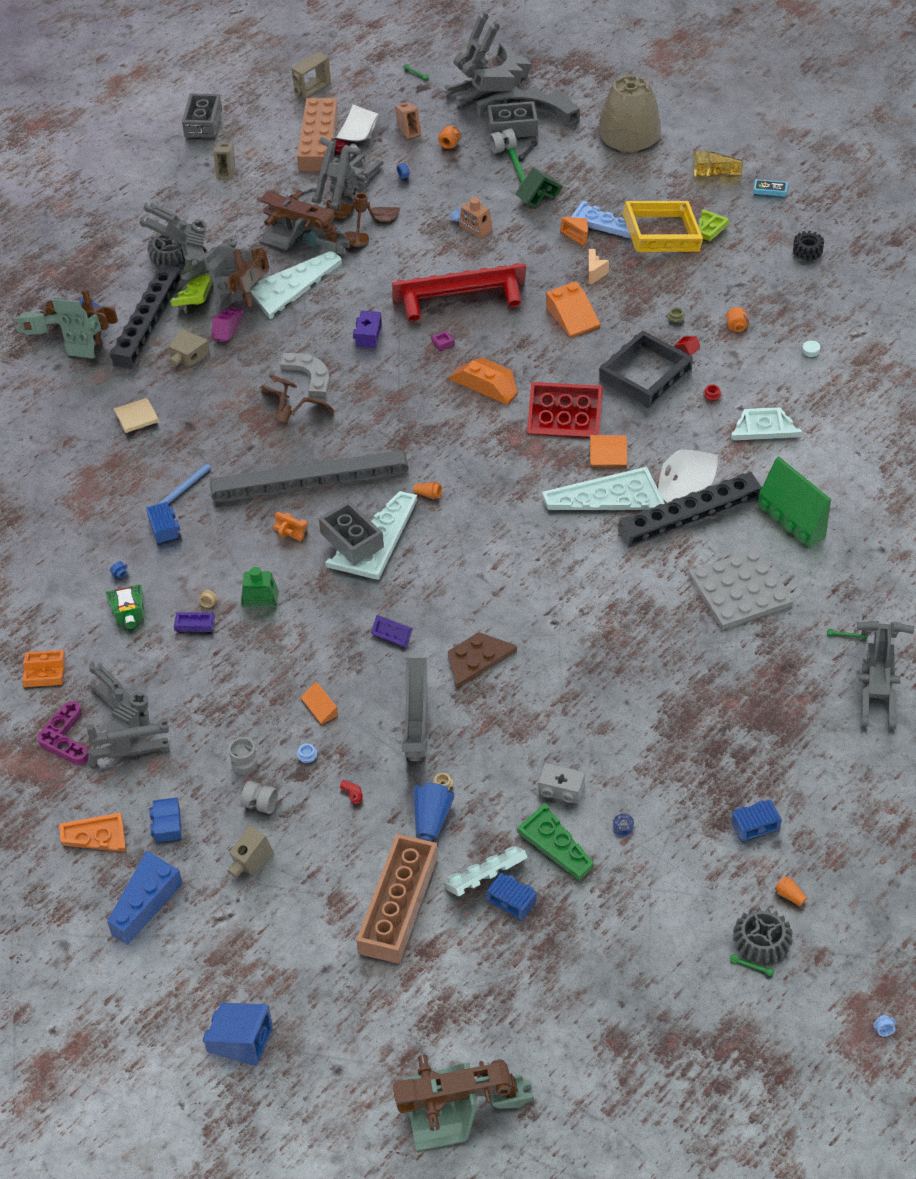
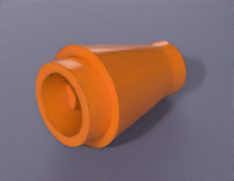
(430, 490)
(789, 890)

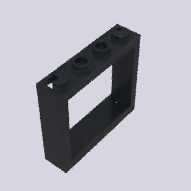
(650, 396)

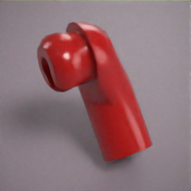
(354, 791)

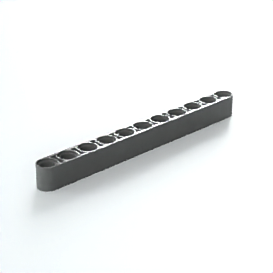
(308, 476)

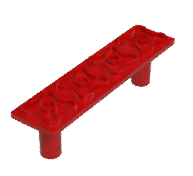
(452, 283)

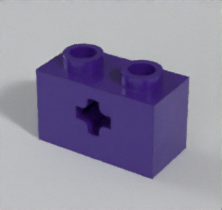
(368, 329)

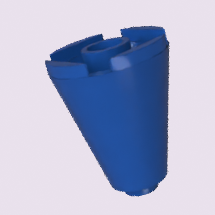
(431, 809)

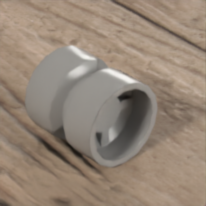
(502, 141)
(243, 756)
(257, 796)

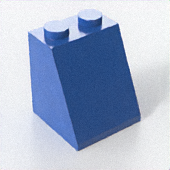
(239, 1031)

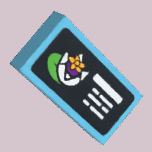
(771, 188)

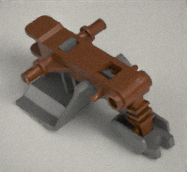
(291, 218)
(235, 273)

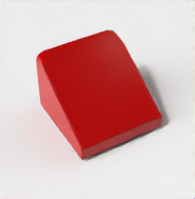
(688, 344)

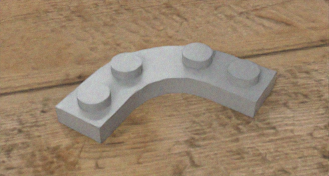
(312, 366)

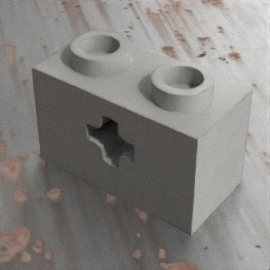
(561, 783)

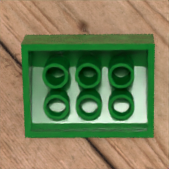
(795, 503)

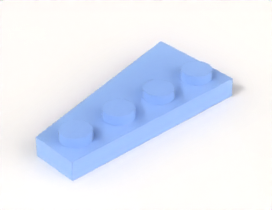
(602, 221)

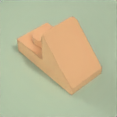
(597, 267)

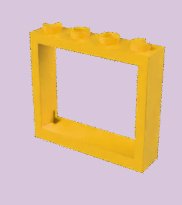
(667, 242)

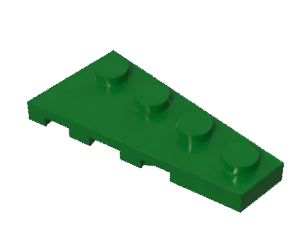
(551, 838)

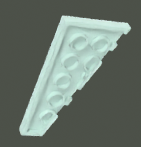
(290, 284)
(615, 492)
(391, 523)

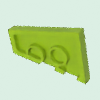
(195, 293)

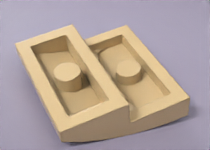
(136, 415)

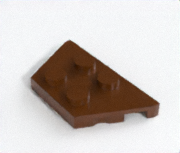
(477, 656)

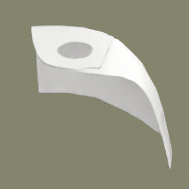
(358, 125)
(694, 473)

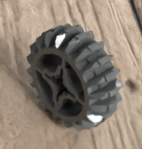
(164, 252)
(759, 941)

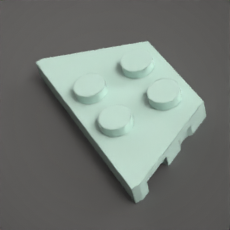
(764, 424)

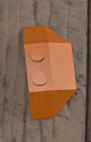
(487, 379)

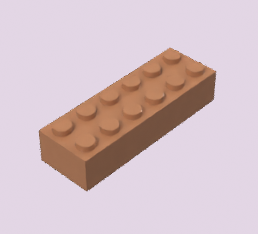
(318, 121)
(397, 899)

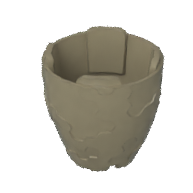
(630, 115)

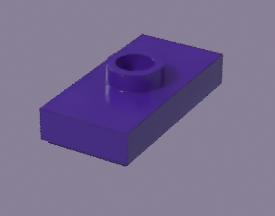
(194, 622)
(391, 630)

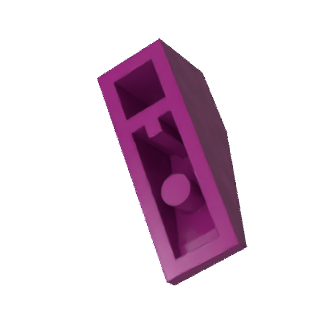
(226, 323)

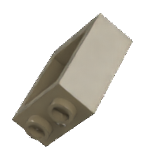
(322, 79)

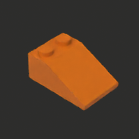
(572, 309)

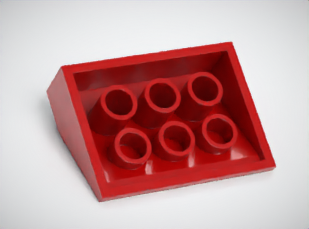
(564, 409)

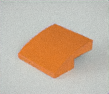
(608, 451)
(43, 668)

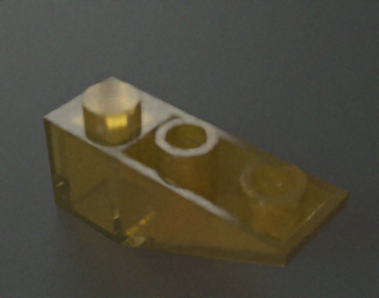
(711, 163)

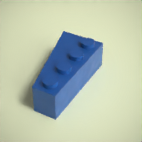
(143, 897)

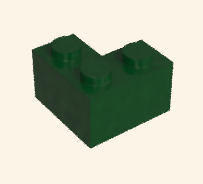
(536, 186)

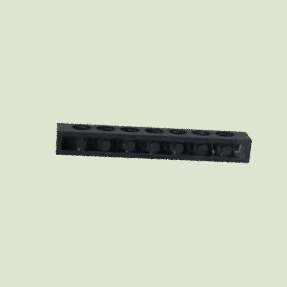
(145, 317)
(689, 509)

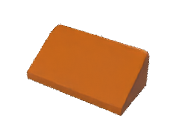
(319, 703)

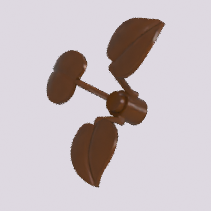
(361, 203)
(284, 411)

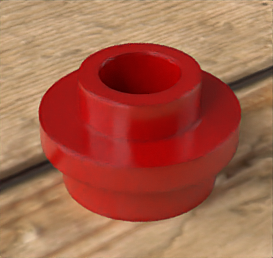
(712, 392)

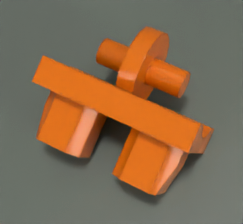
(288, 526)

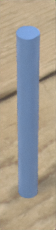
(185, 485)

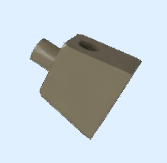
(223, 156)
(187, 349)
(249, 852)

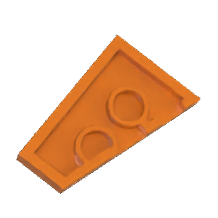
(95, 833)

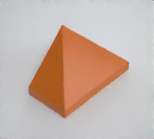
(575, 228)

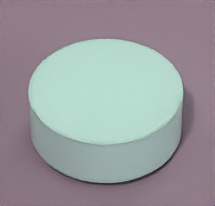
(811, 348)

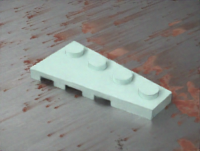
(458, 882)

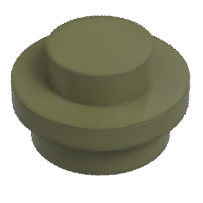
(676, 315)

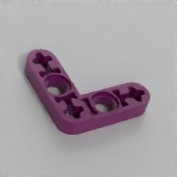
(58, 738)

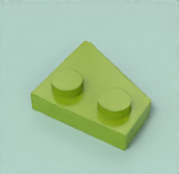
(711, 224)

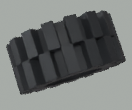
(813, 251)

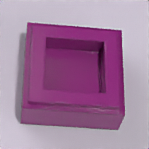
(443, 340)

